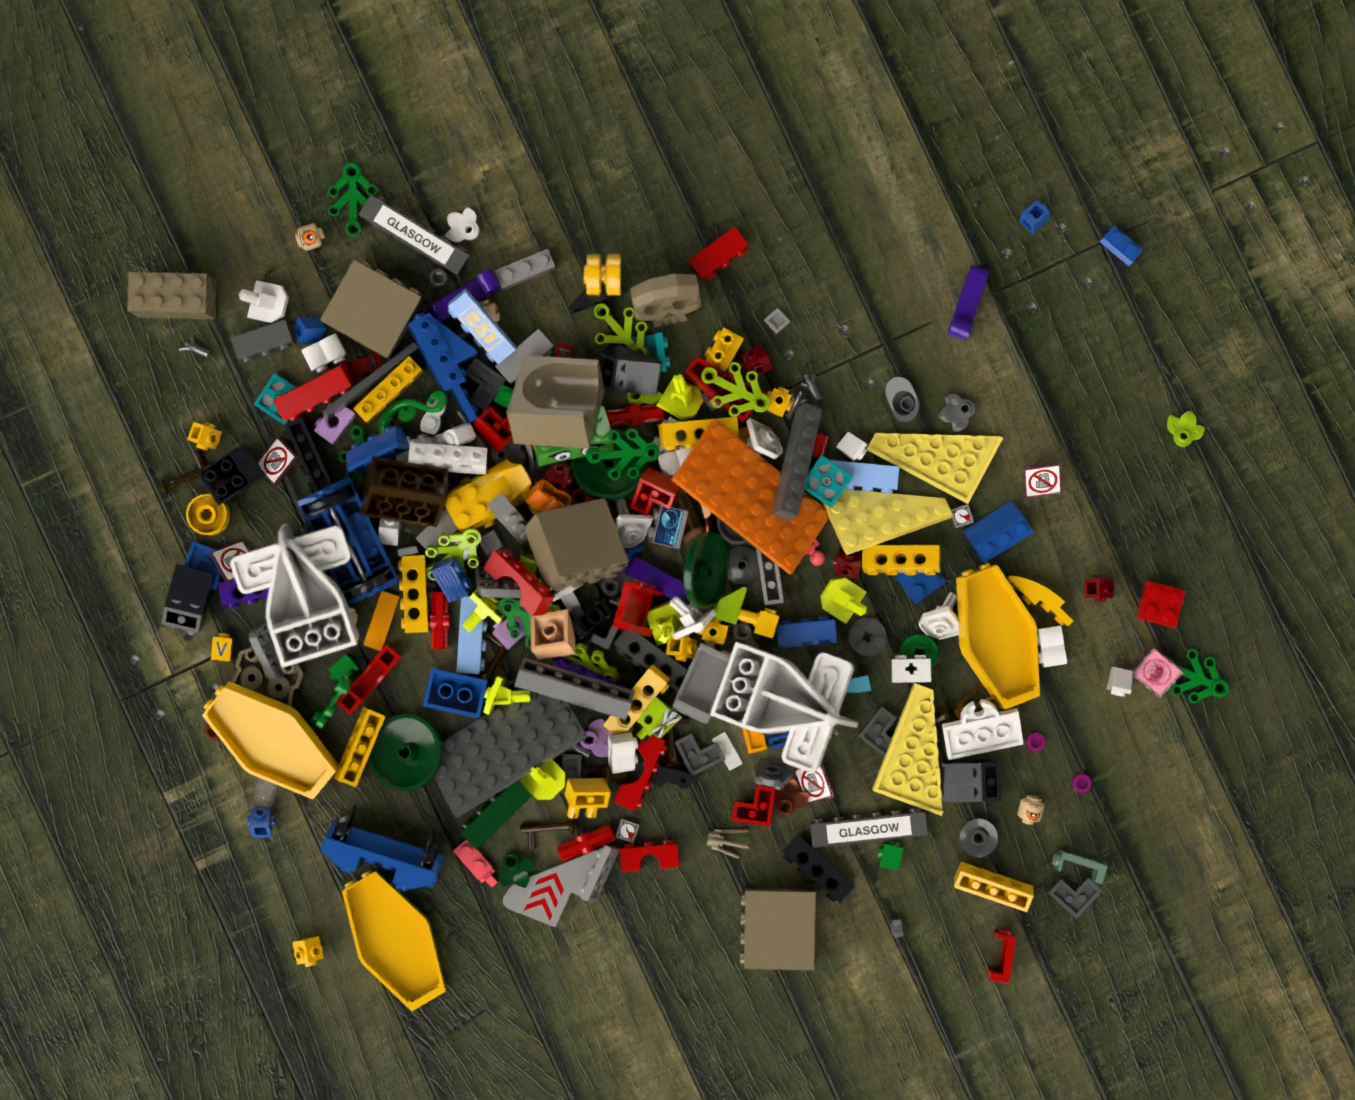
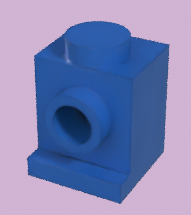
(1028, 219)

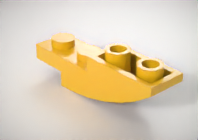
(1035, 592)

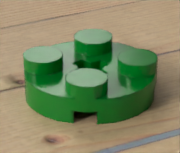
(920, 642)

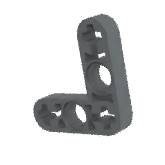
(488, 587)
(271, 664)

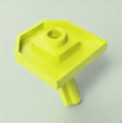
(681, 398)
(843, 599)
(485, 607)
(663, 621)
(501, 695)
(545, 781)

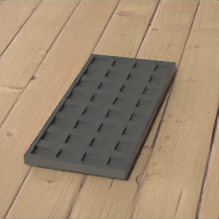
(504, 749)

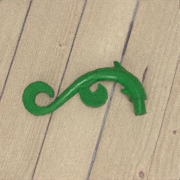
(413, 405)

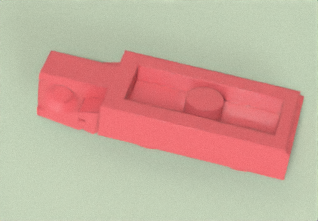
(476, 863)

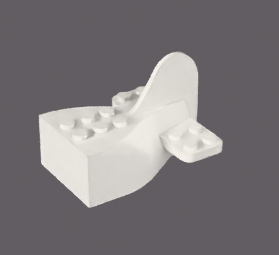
(303, 604)
(775, 697)

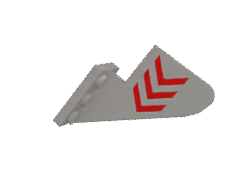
(550, 890)

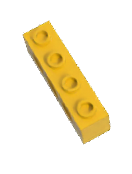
(388, 390)
(668, 432)
(931, 553)
(419, 564)
(652, 677)
(359, 746)
(993, 886)

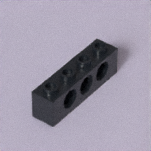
(799, 845)

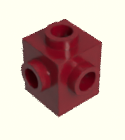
(756, 361)
(559, 476)
(847, 564)
(1099, 588)

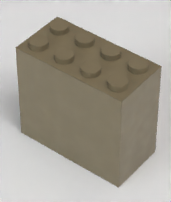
(172, 295)
(372, 309)
(576, 545)
(778, 928)

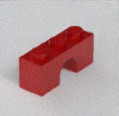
(666, 853)

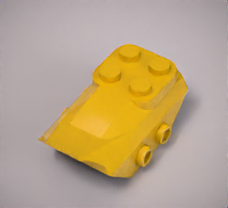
(469, 500)

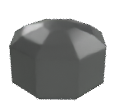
(438, 277)
(742, 631)
(896, 928)

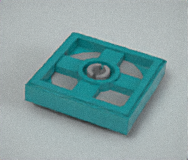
(275, 388)
(827, 481)

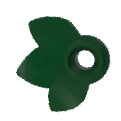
(516, 873)

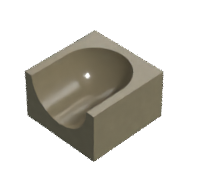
(556, 401)

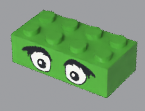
(553, 454)

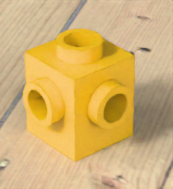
(779, 409)
(204, 435)
(721, 631)
(681, 648)
(308, 951)

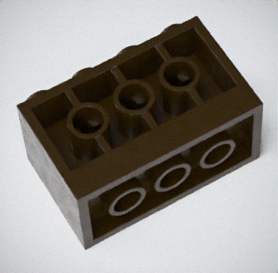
(404, 491)

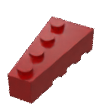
(694, 373)
(315, 391)

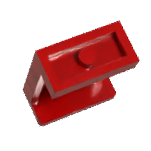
(634, 607)
(1004, 971)

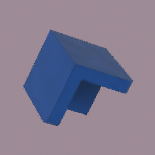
(309, 330)

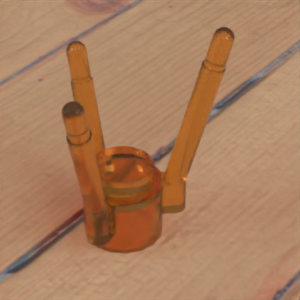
(960, 705)

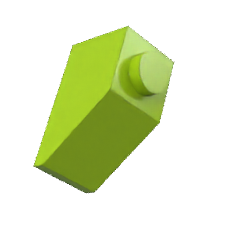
(729, 606)

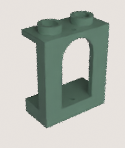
(1099, 869)

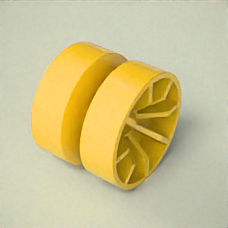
(596, 273)
(206, 516)

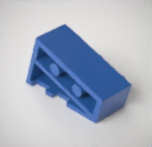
(806, 632)

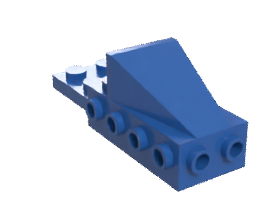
(453, 353)

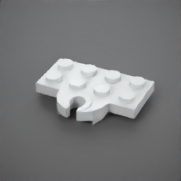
(982, 731)

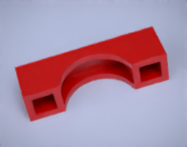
(534, 595)
(369, 679)
(630, 794)

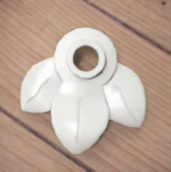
(460, 223)

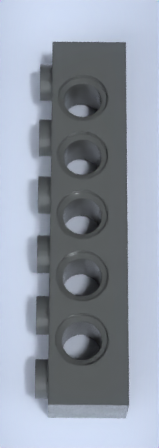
(646, 647)

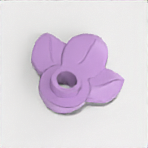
(600, 738)

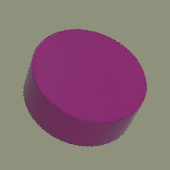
(1035, 741)
(1081, 783)

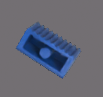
(1121, 245)
(452, 579)

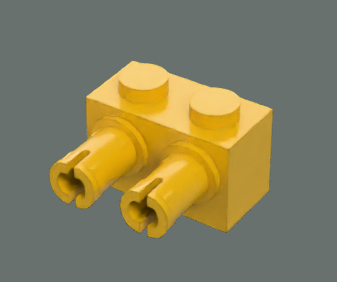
(724, 349)
(763, 621)
(588, 794)

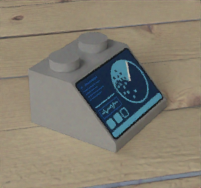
(667, 526)

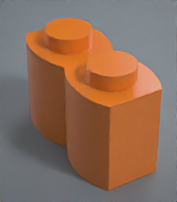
(546, 497)

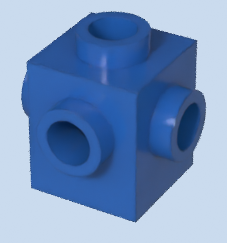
(261, 822)

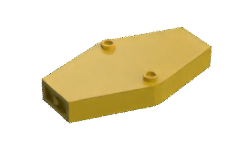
(998, 636)
(270, 739)
(394, 939)

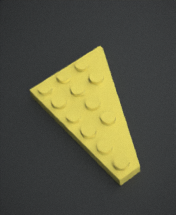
(944, 461)
(875, 517)
(911, 762)

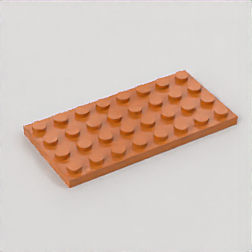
(742, 491)

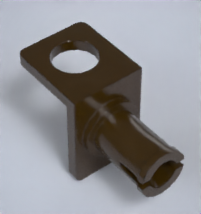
(604, 772)

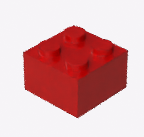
(1160, 604)

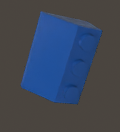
(386, 445)
(997, 531)
(455, 693)

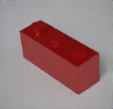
(718, 254)

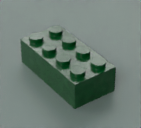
(491, 818)

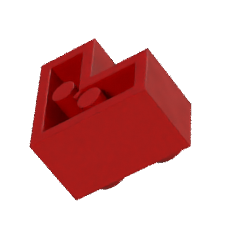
(494, 429)
(654, 489)
(757, 812)

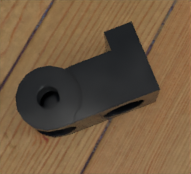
(674, 776)

